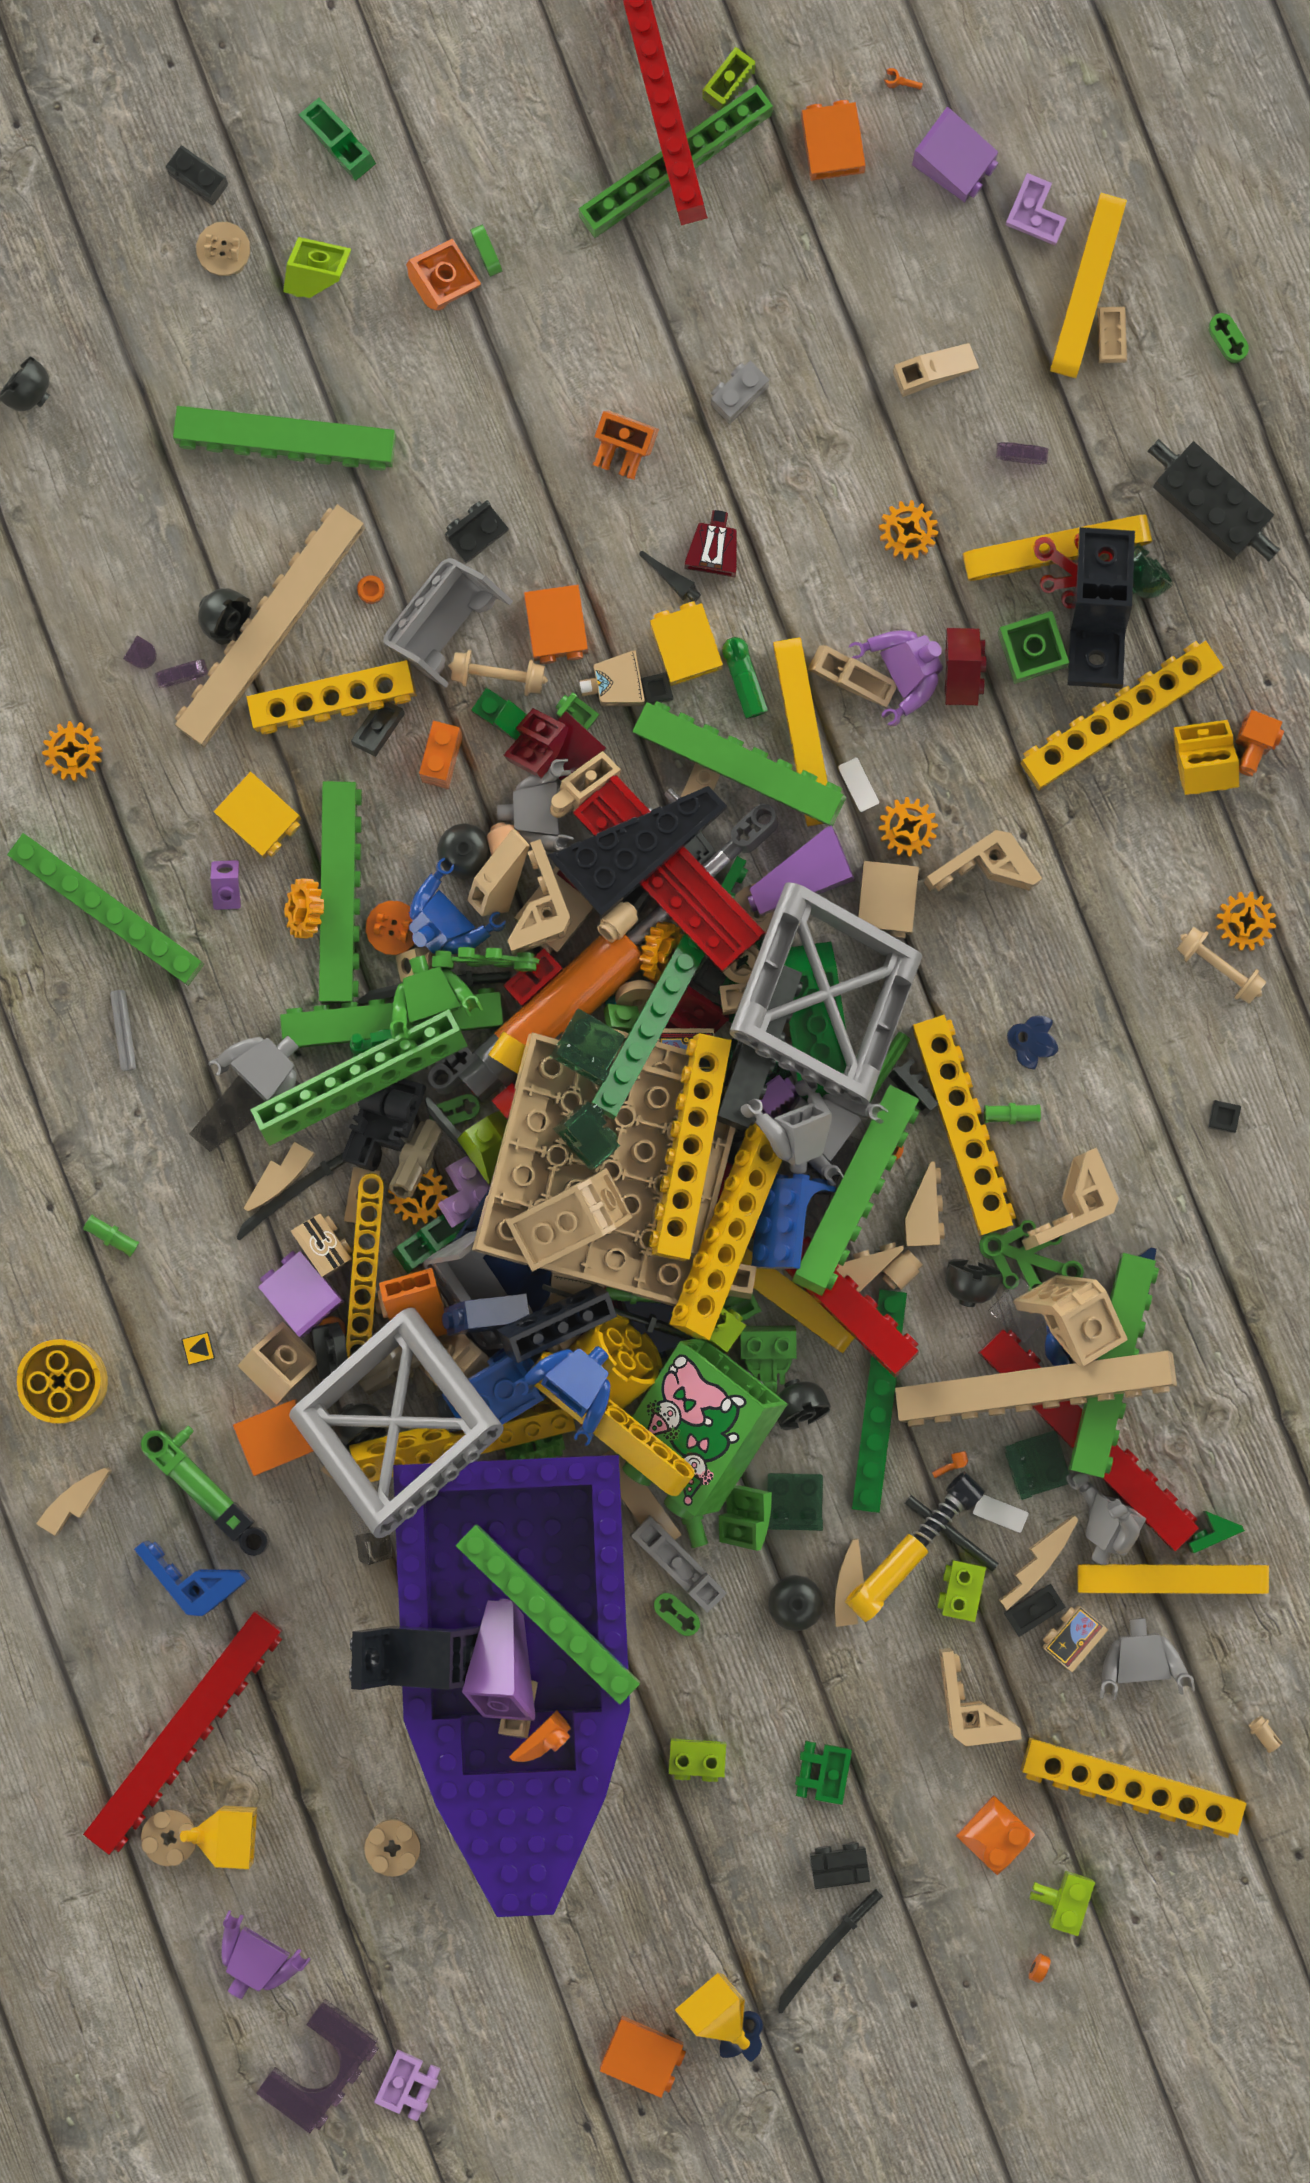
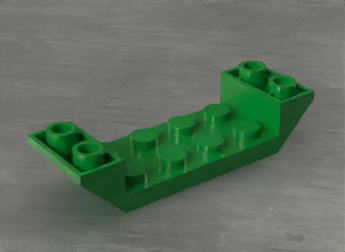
(811, 1027)

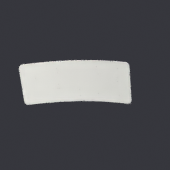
(858, 784)
(1000, 1513)

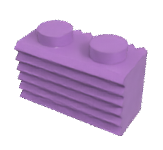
(778, 1097)

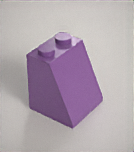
(955, 156)
(300, 1293)

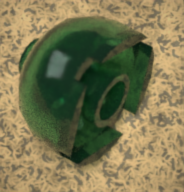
(1149, 576)

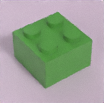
(1033, 647)

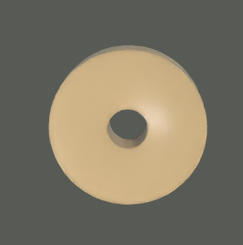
(634, 993)

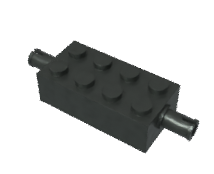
(1213, 500)

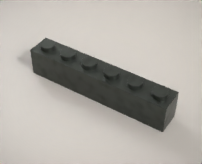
(749, 1070)

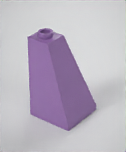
(816, 865)
(499, 1667)

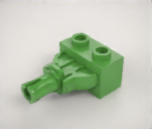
(769, 1352)

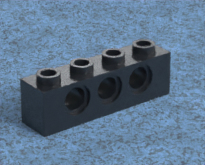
(557, 1323)

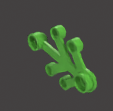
(523, 962)
(1023, 1257)

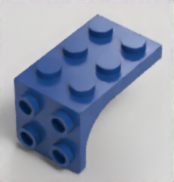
(782, 1221)

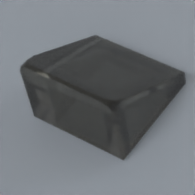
(373, 1549)

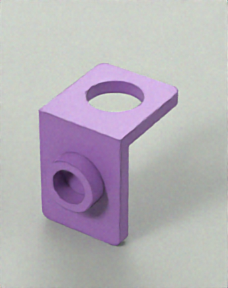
(225, 885)

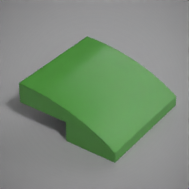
(746, 1518)

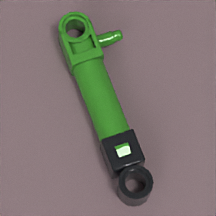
(227, 1514)

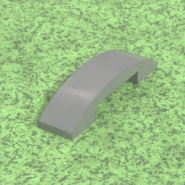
(678, 1563)

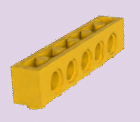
(262, 704)

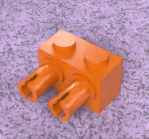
(627, 433)
(1258, 736)

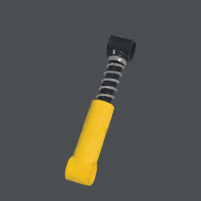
(870, 1596)

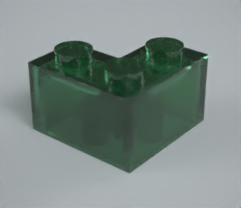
(586, 1135)

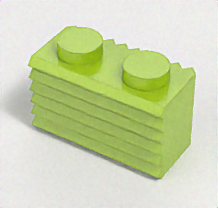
(729, 79)

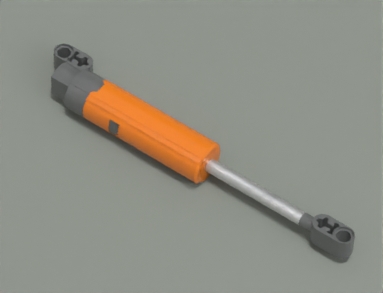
(583, 982)

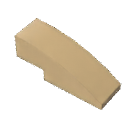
(852, 675)
(279, 1178)
(73, 1501)
(849, 1577)

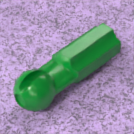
(744, 677)

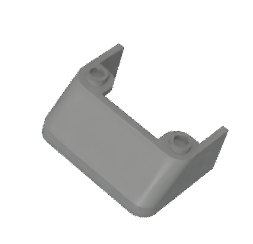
(438, 613)
(465, 1277)

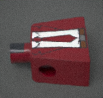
(714, 547)

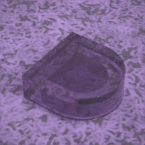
(141, 654)

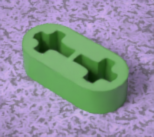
(486, 250)
(1223, 341)
(457, 1102)
(681, 1609)

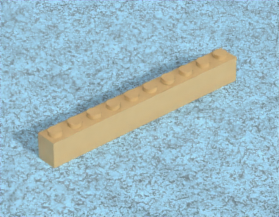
(270, 625)
(1036, 1387)

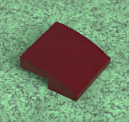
(538, 743)
(578, 746)
(696, 1012)

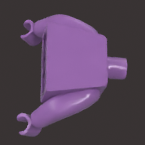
(912, 665)
(255, 1959)

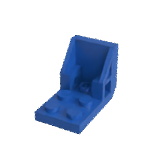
(497, 1387)
(213, 1584)

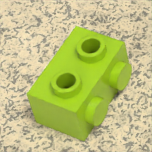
(962, 1590)
(697, 1759)

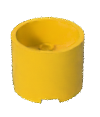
(631, 1361)
(84, 1381)

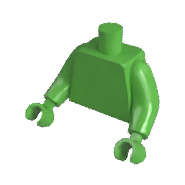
(428, 995)

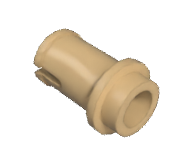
(1265, 1734)

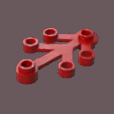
(1064, 562)

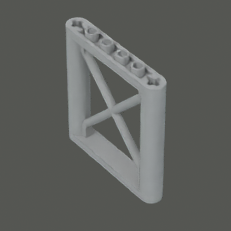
(753, 1017)
(476, 1421)

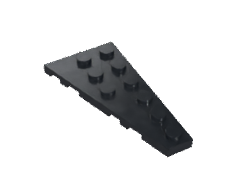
(627, 854)

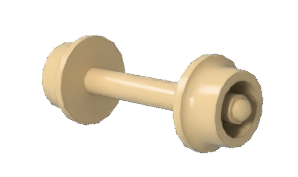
(462, 667)
(1250, 986)

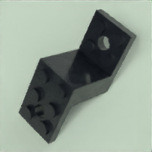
(1101, 607)
(411, 1657)

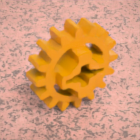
(898, 525)
(60, 751)
(913, 838)
(304, 908)
(1257, 923)
(659, 949)
(423, 1212)

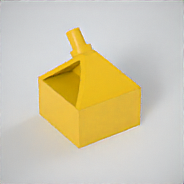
(226, 1837)
(716, 2012)

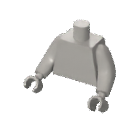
(532, 809)
(261, 1065)
(842, 1124)
(796, 1134)
(1111, 1523)
(1142, 1659)

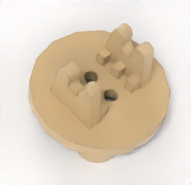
(210, 247)

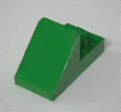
(499, 713)
(1220, 1530)

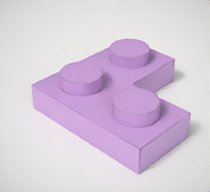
(1029, 215)
(470, 1188)

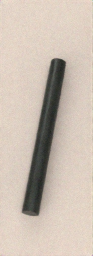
(954, 1535)

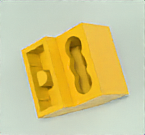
(1206, 757)

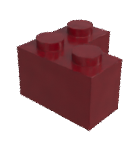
(964, 665)

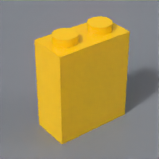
(685, 643)
(258, 816)

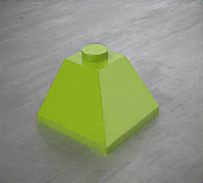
(314, 267)
(483, 1143)

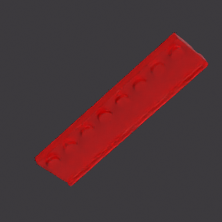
(679, 885)

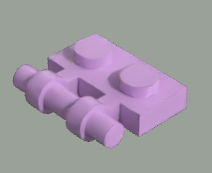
(398, 2082)

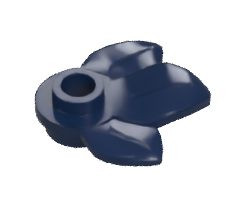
(1036, 1042)
(730, 2050)

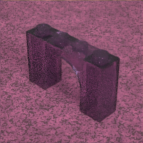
(309, 2105)

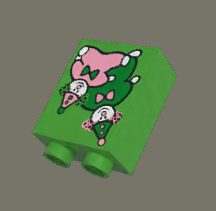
(711, 1418)

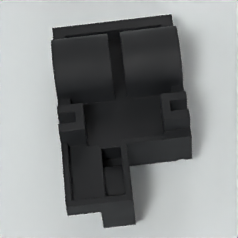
(382, 1122)

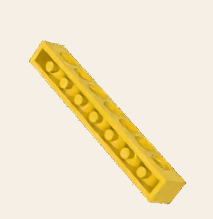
(1206, 666)
(943, 1029)
(716, 1051)
(727, 1236)
(428, 1445)
(1225, 1824)

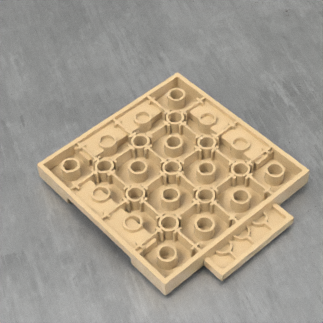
(540, 1165)

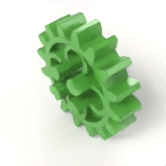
(545, 1448)

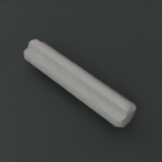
(123, 1030)

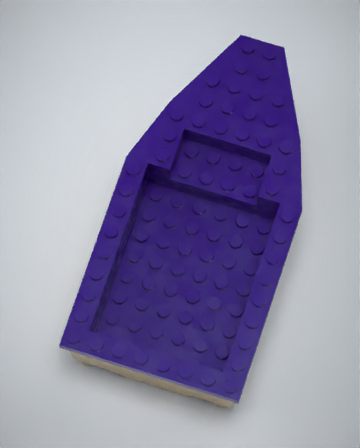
(564, 1527)

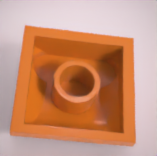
(442, 275)
(548, 1736)
(995, 1835)

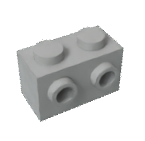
(739, 392)

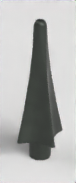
(681, 585)

